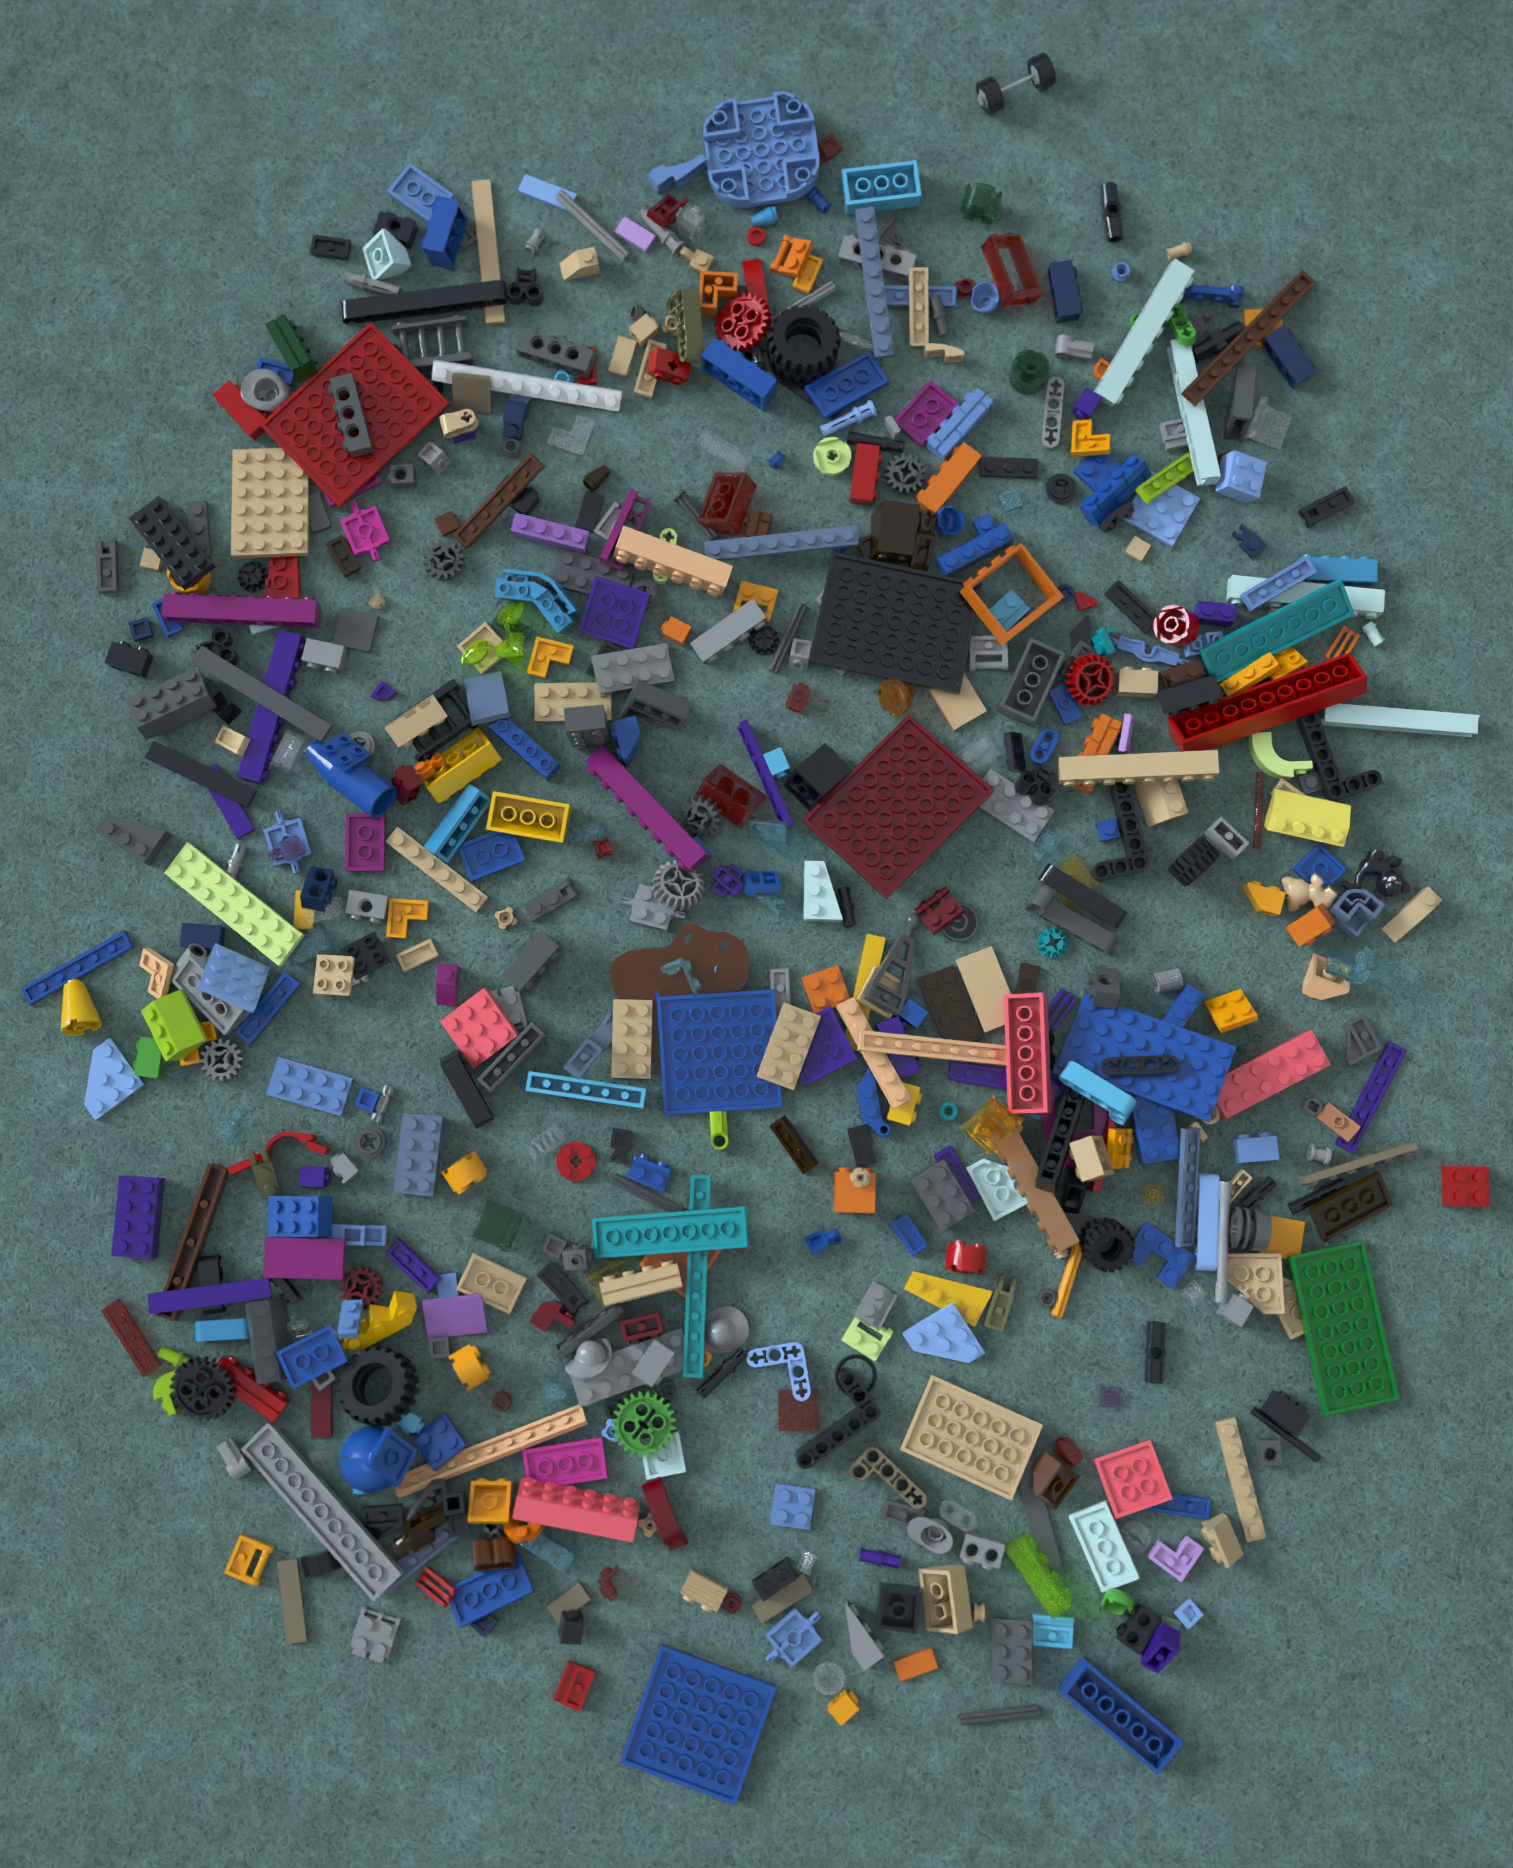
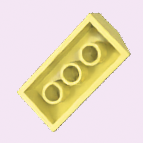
(1308, 817)

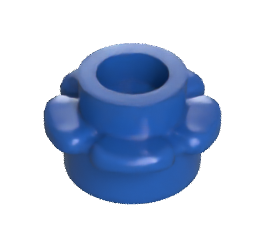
(777, 459)

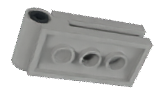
(187, 976)

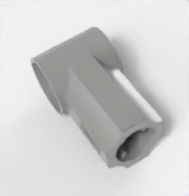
(1071, 348)
(236, 1461)

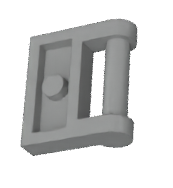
(984, 647)

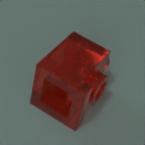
(795, 704)

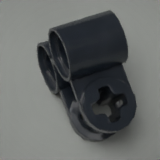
(526, 285)
(220, 648)
(1036, 784)

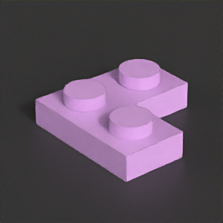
(1177, 1562)

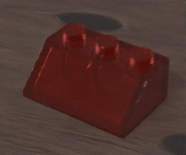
(727, 502)
(732, 794)

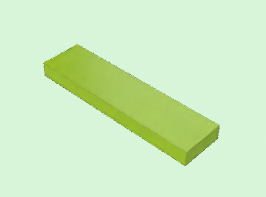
(1165, 479)

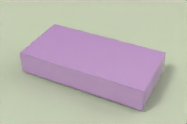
(635, 234)
(1126, 734)

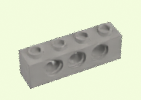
(888, 253)

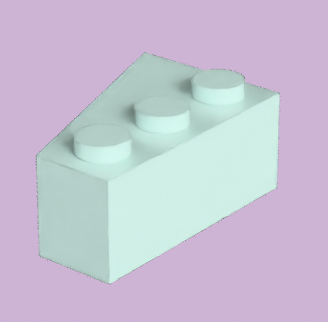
(819, 896)

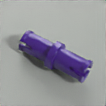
(880, 1558)

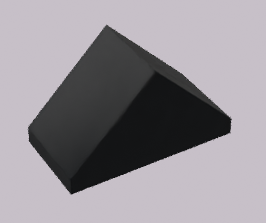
(319, 1563)

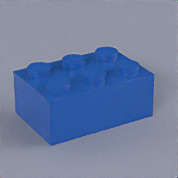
(444, 232)
(300, 1216)

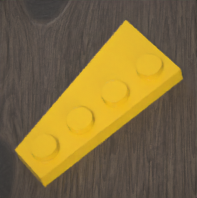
(941, 1292)

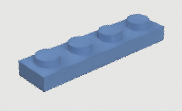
(899, 295)
(1278, 583)

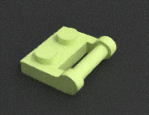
(864, 1341)

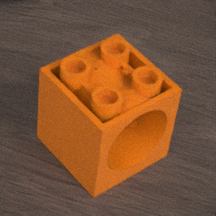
(850, 1198)

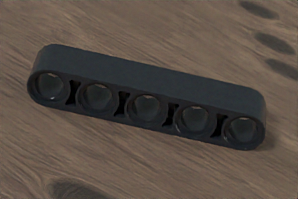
(1082, 895)

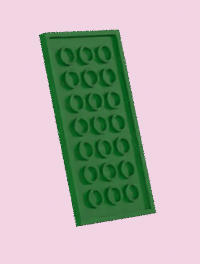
(1343, 1328)

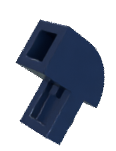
(514, 416)

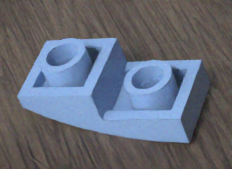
(1192, 649)

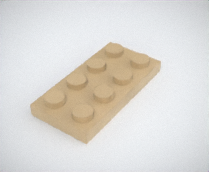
(553, 697)
(632, 1038)
(788, 1046)

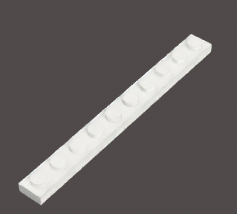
(534, 386)

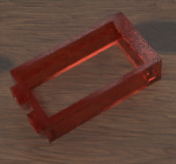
(1032, 288)

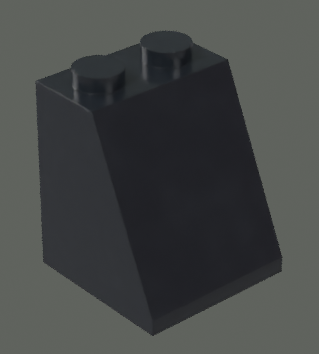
(817, 776)

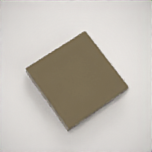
(472, 392)

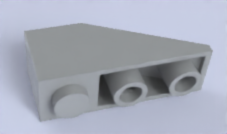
(863, 1646)

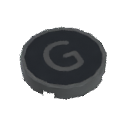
(964, 926)

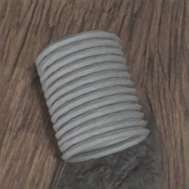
(1168, 980)

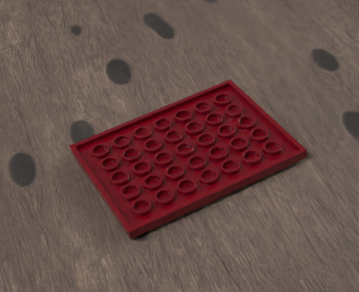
(897, 806)

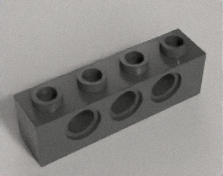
(562, 361)
(347, 385)

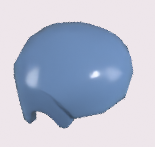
(988, 292)

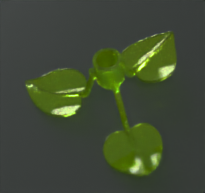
(510, 648)

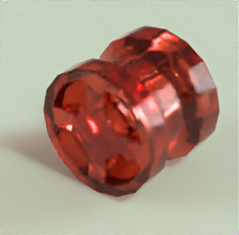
(602, 848)

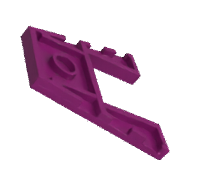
(1099, 1120)

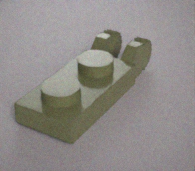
(265, 1174)
(1000, 1305)

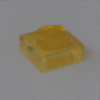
(1152, 1194)

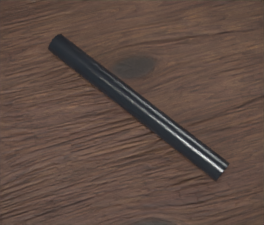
(1284, 1434)

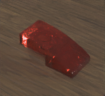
(828, 148)

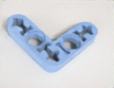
(792, 1362)

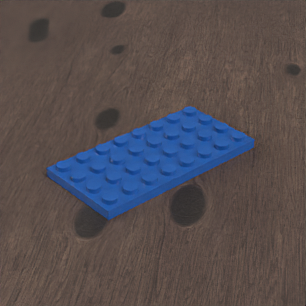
(1124, 1033)

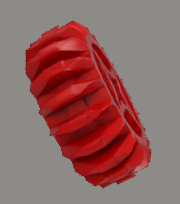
(1101, 666)

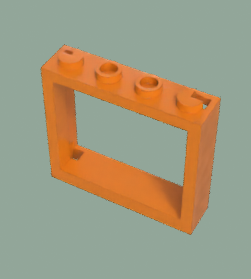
(1033, 570)

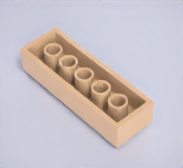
(672, 561)

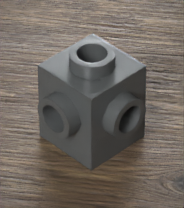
(578, 1257)

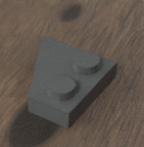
(1359, 1040)

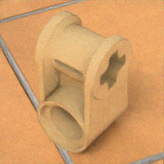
(455, 423)

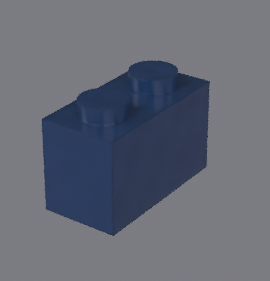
(202, 934)

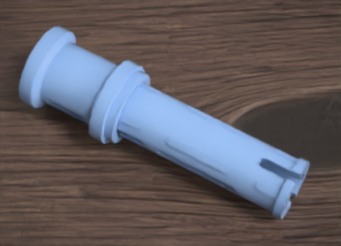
(857, 415)

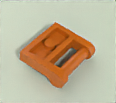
(796, 258)

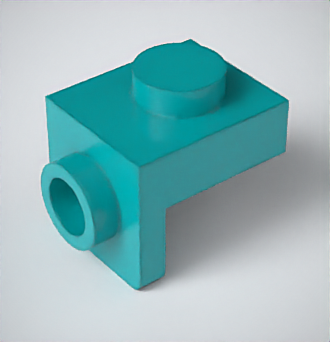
(1102, 641)

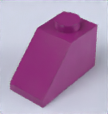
(447, 984)

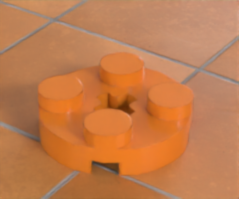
(523, 1533)

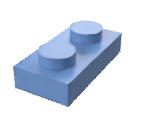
(350, 1319)

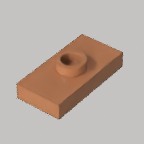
(1338, 1122)

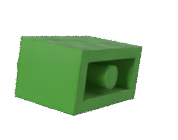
(149, 1059)

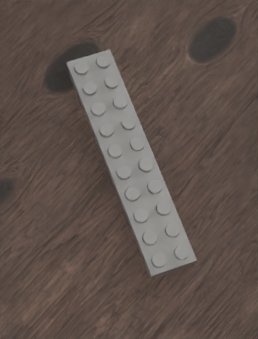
(322, 1510)

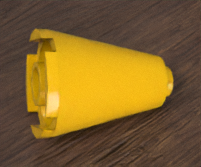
(78, 1010)

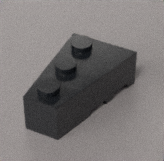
(1190, 694)

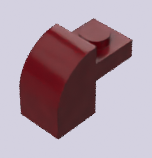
(548, 1312)

